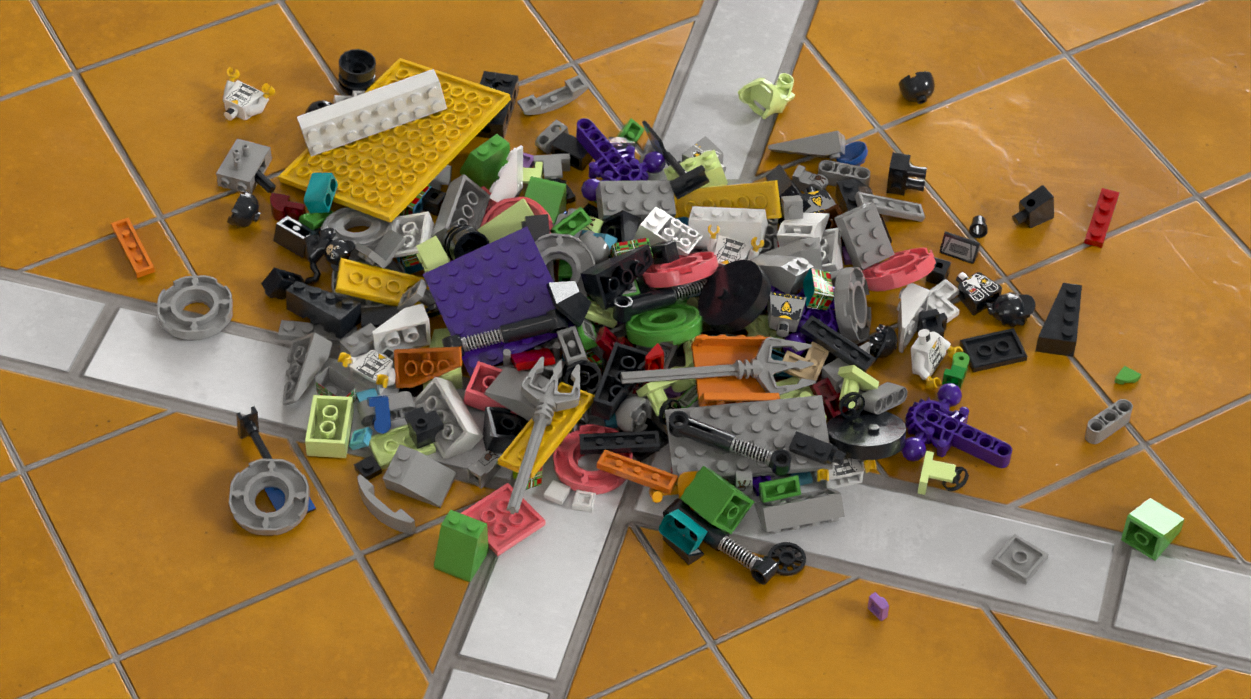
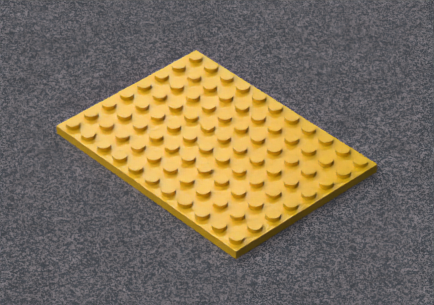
(393, 166)

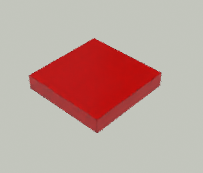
(528, 359)

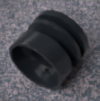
(356, 71)
(464, 235)

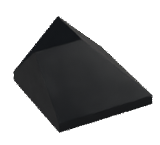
(569, 300)

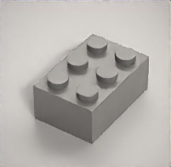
(864, 236)

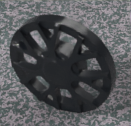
(787, 558)

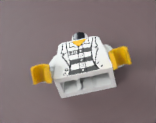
(243, 99)
(730, 250)
(928, 353)
(371, 369)
(846, 474)

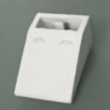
(510, 178)
(810, 226)
(662, 227)

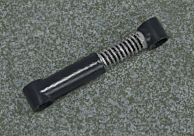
(626, 307)
(511, 332)
(727, 442)
(761, 568)

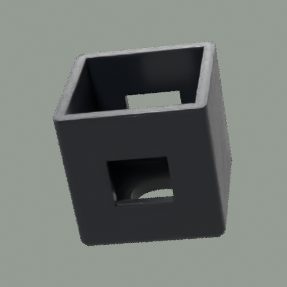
(433, 201)
(665, 252)
(940, 271)

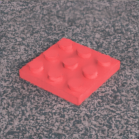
(505, 528)

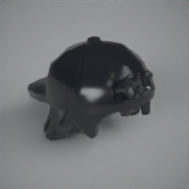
(1012, 308)
(883, 342)

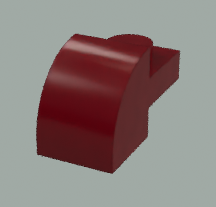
(282, 207)
(606, 341)
(829, 397)

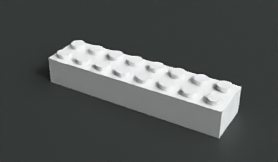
(372, 112)

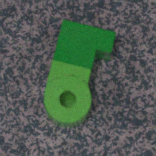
(958, 369)

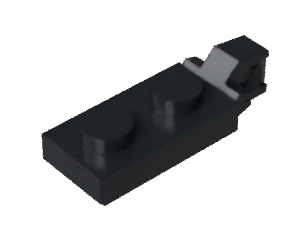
(815, 449)

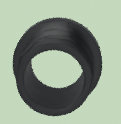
(978, 227)

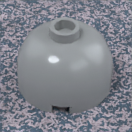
(597, 246)
(633, 414)

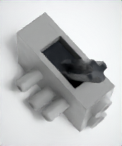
(246, 167)

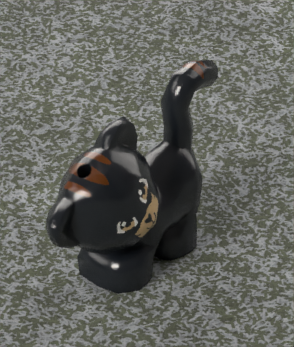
(324, 245)

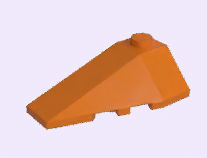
(423, 364)

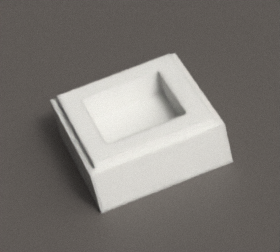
(557, 492)
(584, 501)

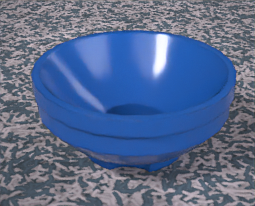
(854, 153)

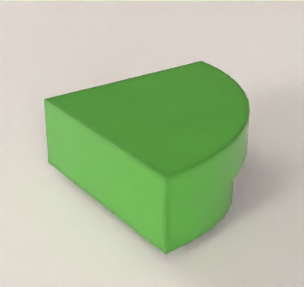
(1127, 375)

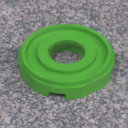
(673, 322)

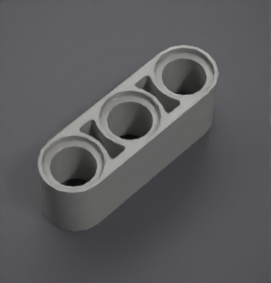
(839, 171)
(884, 398)
(398, 403)
(1108, 421)

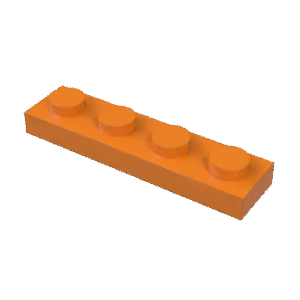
(133, 247)
(637, 472)

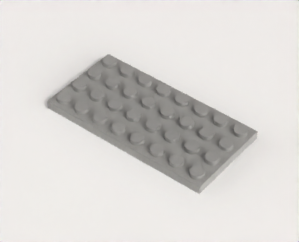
(763, 423)

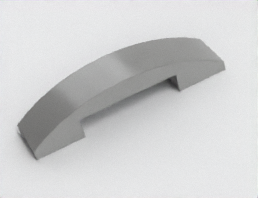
(574, 88)
(399, 521)

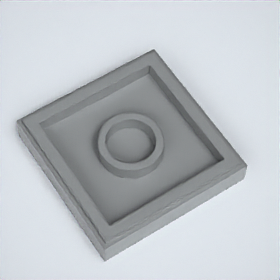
(1020, 559)

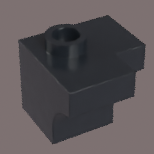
(932, 321)
(423, 426)

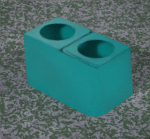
(320, 192)
(676, 536)

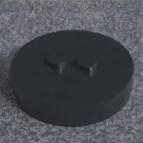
(734, 296)
(867, 435)

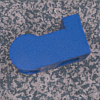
(381, 409)

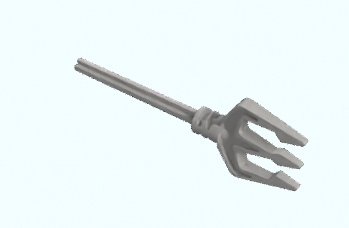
(760, 367)
(546, 401)

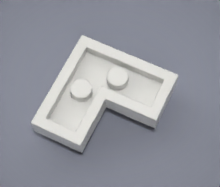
(940, 297)

